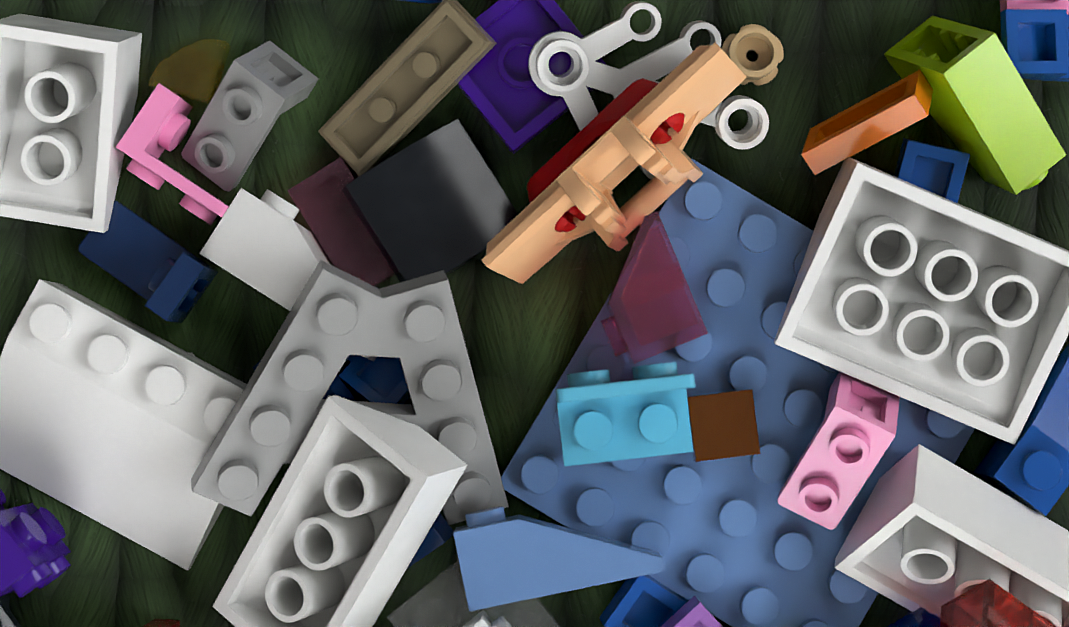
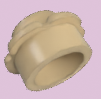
(764, 44)

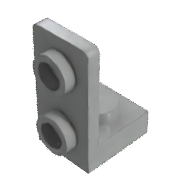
(244, 111)

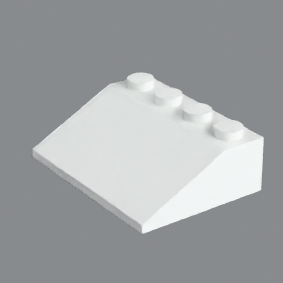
(929, 301)
(111, 420)

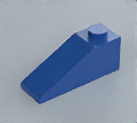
(1038, 464)

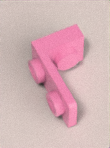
(159, 127)
(843, 451)

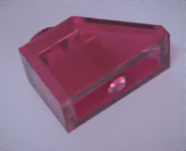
(651, 298)

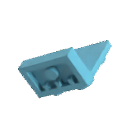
(624, 417)

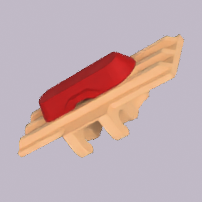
(639, 127)

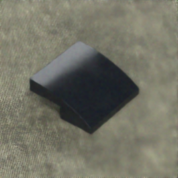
(431, 204)

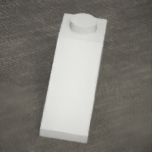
(265, 247)

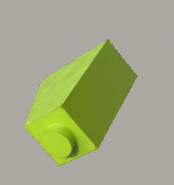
(980, 101)

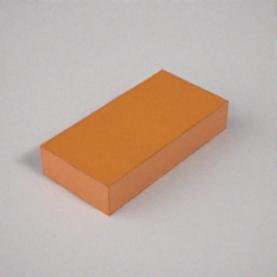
(868, 122)

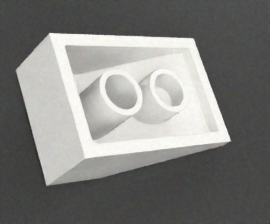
(62, 113)

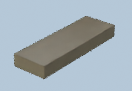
(407, 86)

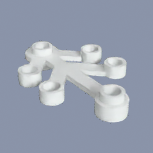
(587, 72)

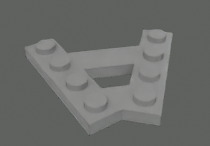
(326, 324)

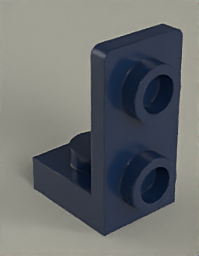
(149, 263)

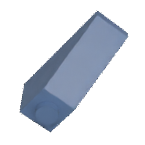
(531, 558)

